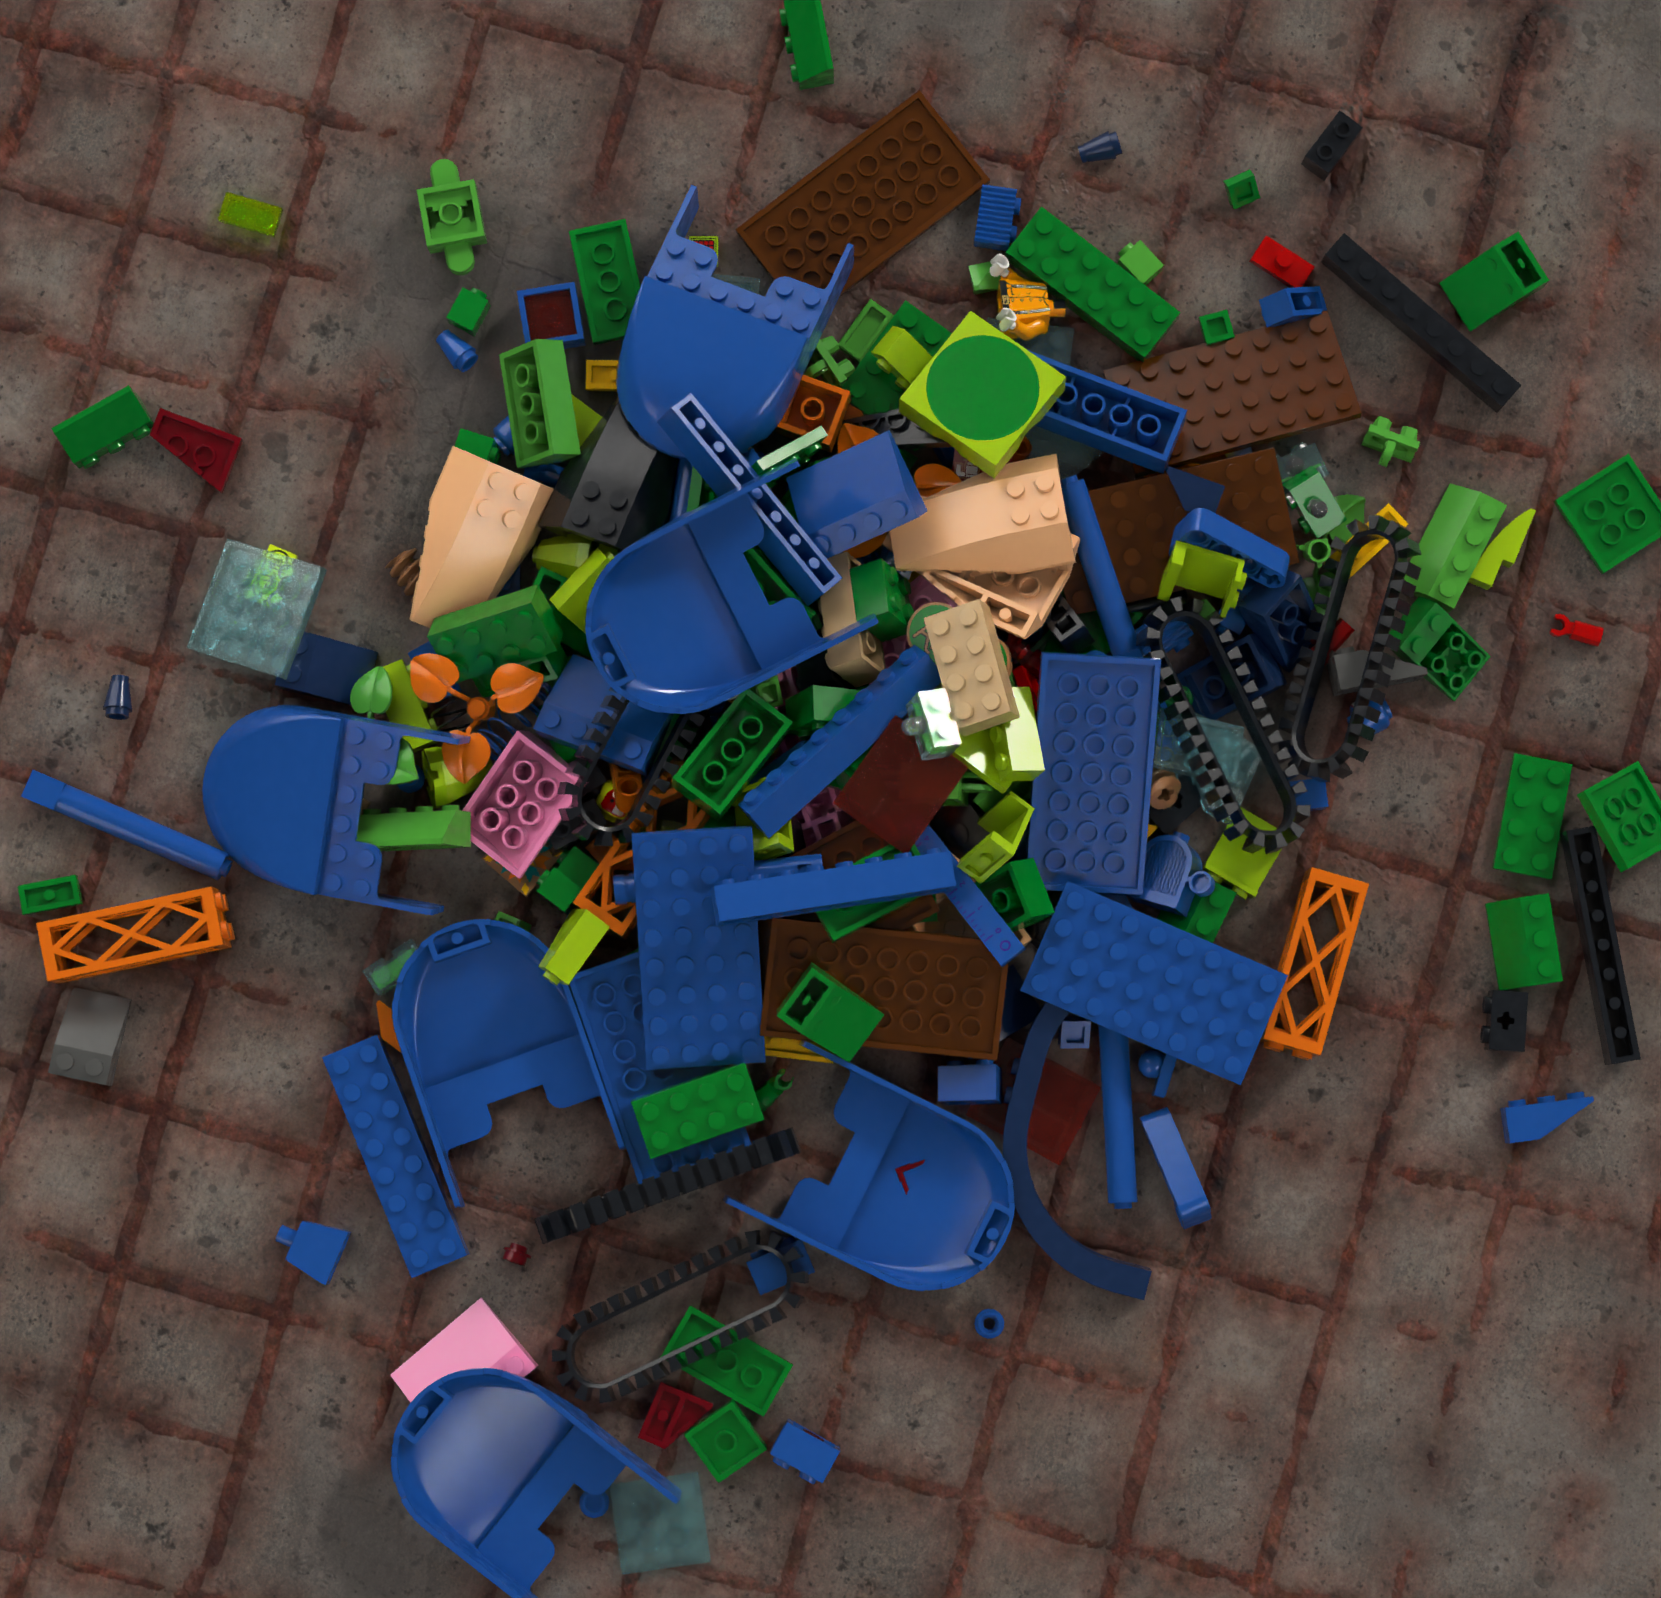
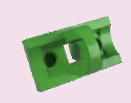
(825, 365)
(1390, 443)

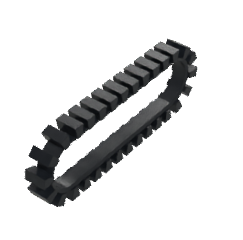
(1403, 547)
(660, 786)
(1256, 838)
(668, 1186)
(692, 1353)

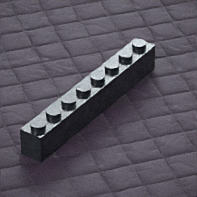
(1420, 323)
(1600, 945)

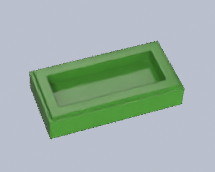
(865, 330)

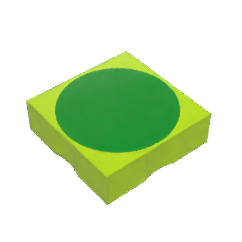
(982, 394)

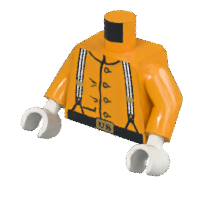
(1022, 304)

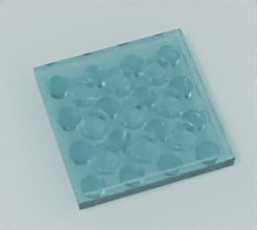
(257, 608)

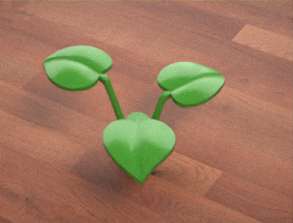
(1319, 550)
(374, 695)

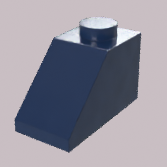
(1194, 491)

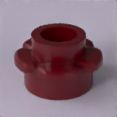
(516, 1254)

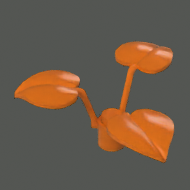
(928, 479)
(513, 688)

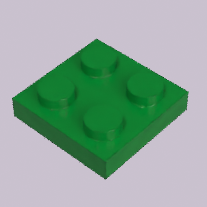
(725, 1441)

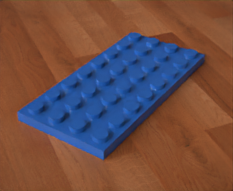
(1098, 764)
(696, 977)
(1153, 982)
(613, 1019)

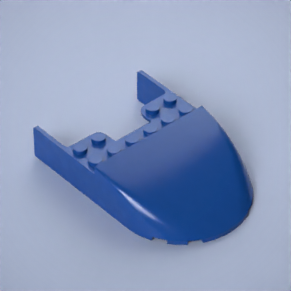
(717, 341)
(685, 619)
(290, 796)
(485, 1027)
(955, 1201)
(490, 1460)

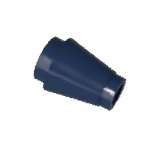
(1101, 148)
(118, 698)

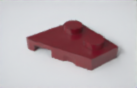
(671, 1415)

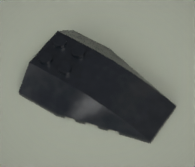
(613, 488)

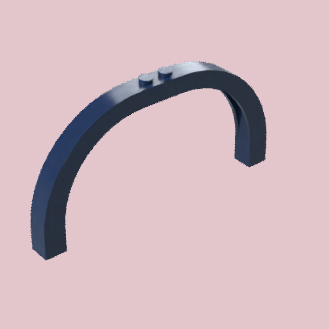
(1076, 1258)

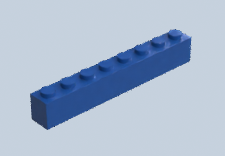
(727, 469)
(839, 742)
(832, 888)

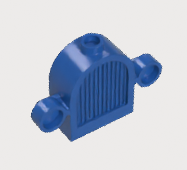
(1173, 875)

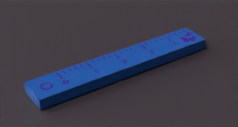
(976, 907)

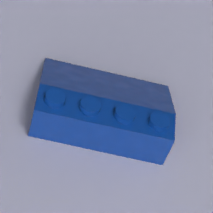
(855, 495)
(573, 706)

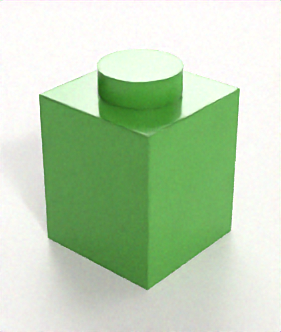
(1140, 262)

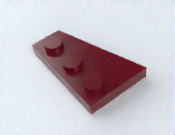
(199, 446)

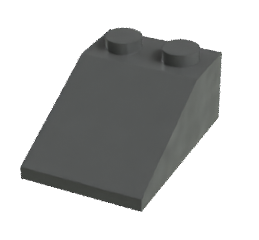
(1348, 666)
(90, 1037)

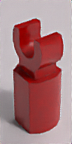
(1578, 631)
(1340, 635)

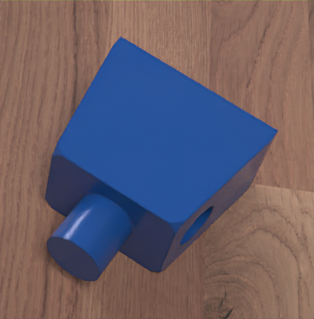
(314, 1248)

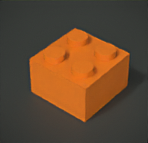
(812, 406)

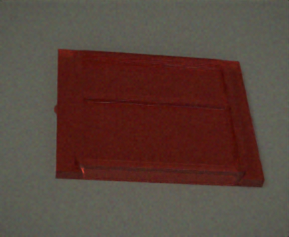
(897, 790)
(1058, 1107)

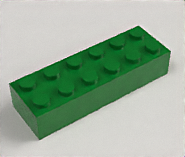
(1092, 285)

